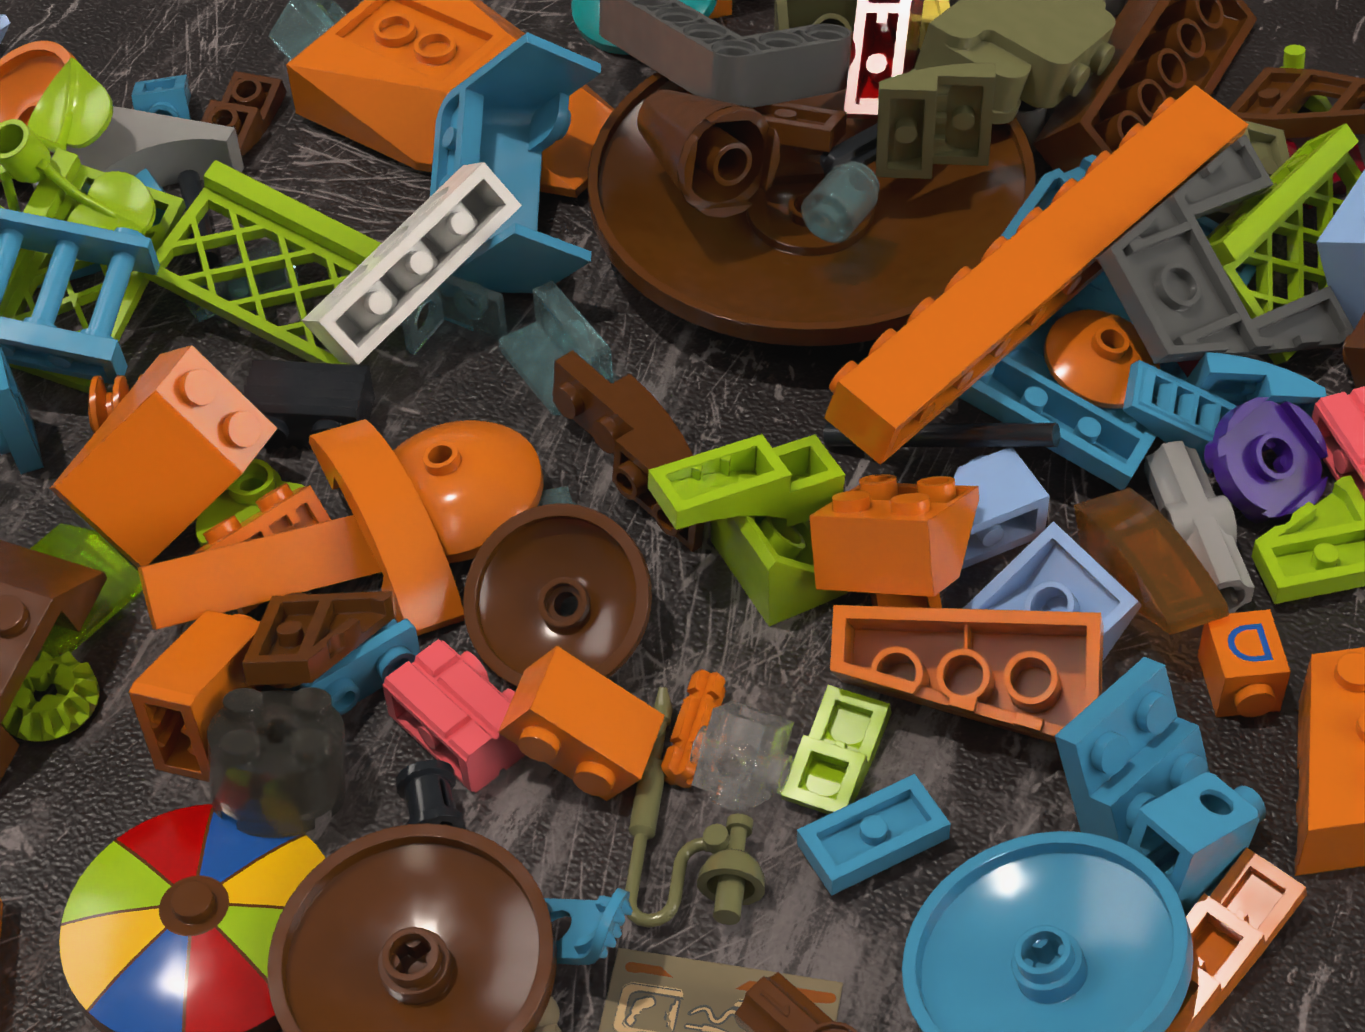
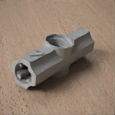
(1199, 517)

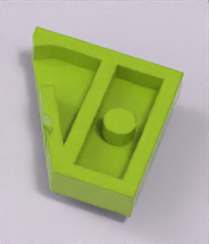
(1317, 548)

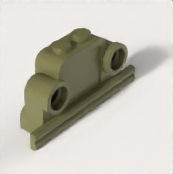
(1037, 45)

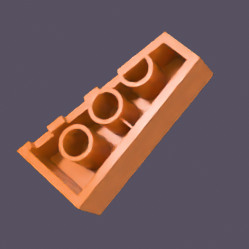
(982, 664)

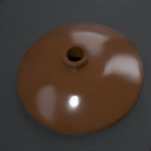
(533, 567)

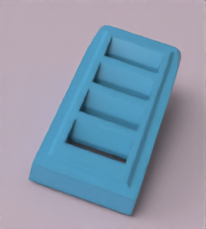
(1195, 409)

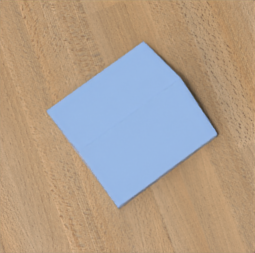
(1061, 577)

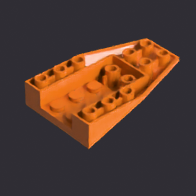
(395, 61)

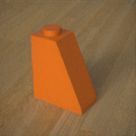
(187, 688)

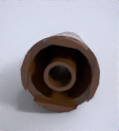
(710, 149)

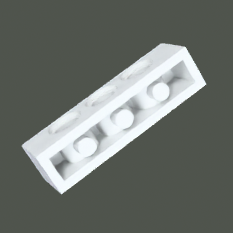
(411, 263)

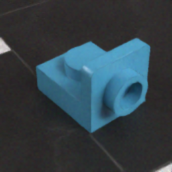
(163, 96)

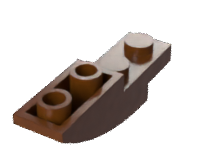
(630, 426)

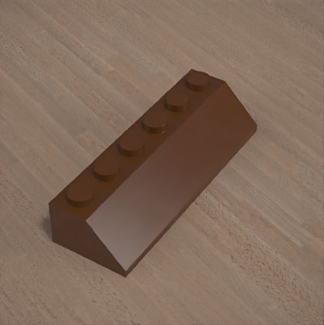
(1157, 55)

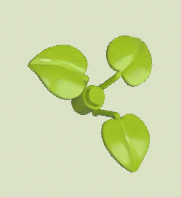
(74, 115)

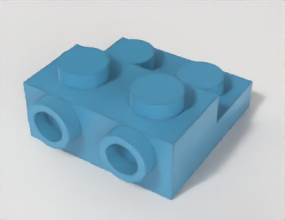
(1128, 751)

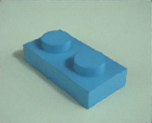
(873, 834)

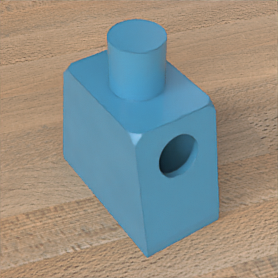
(1199, 828)

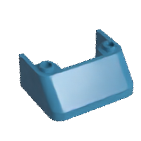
(506, 120)

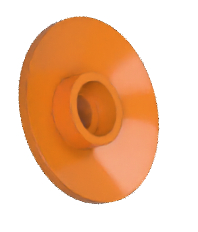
(1093, 355)

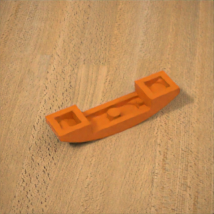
(392, 522)

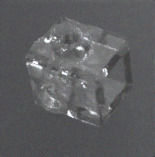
(742, 756)

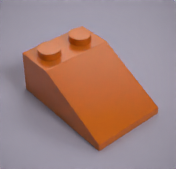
(163, 455)

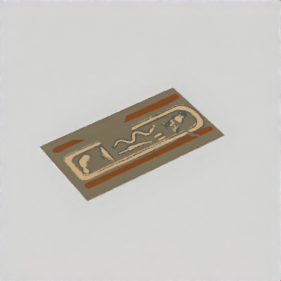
(691, 995)

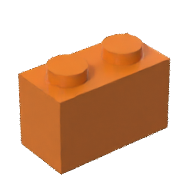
(581, 724)

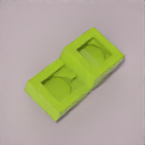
(837, 751)

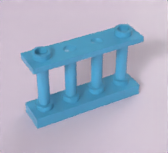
(37, 340)

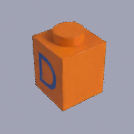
(1244, 664)

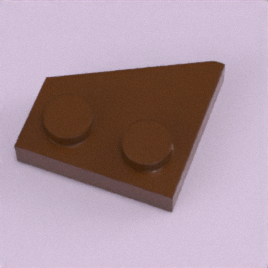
(311, 634)

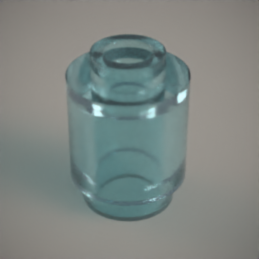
(840, 201)

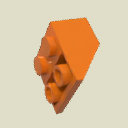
(893, 536)

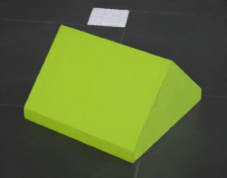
(771, 564)

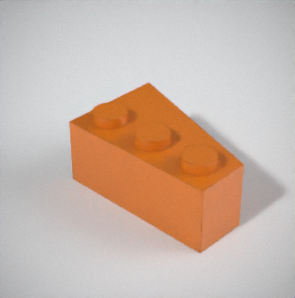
(1331, 763)

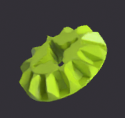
(57, 713)

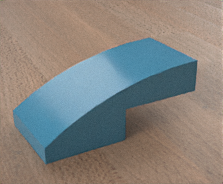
(1245, 378)

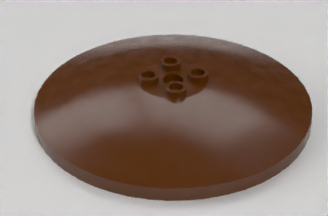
(764, 268)

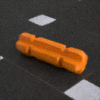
(705, 693)

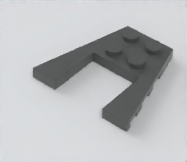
(1181, 291)

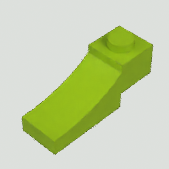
(748, 481)

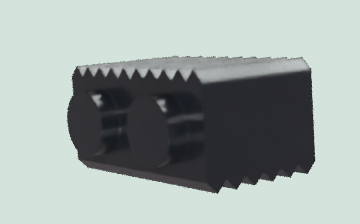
(308, 397)

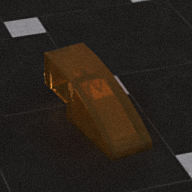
(1149, 560)

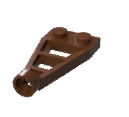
(1282, 92)

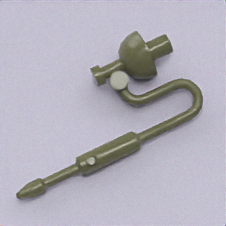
(729, 874)

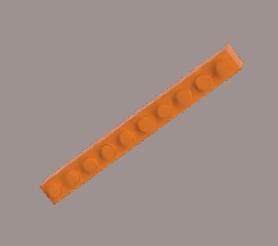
(1023, 278)

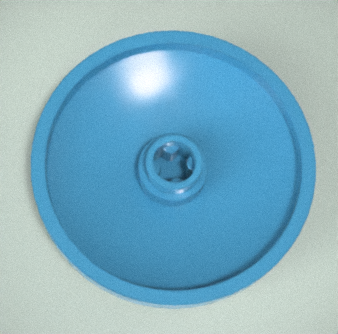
(1050, 941)

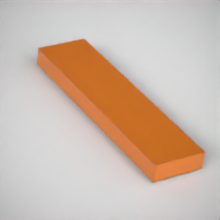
(255, 571)

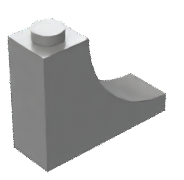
(160, 145)

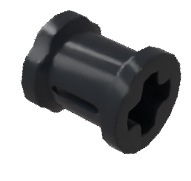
(429, 793)

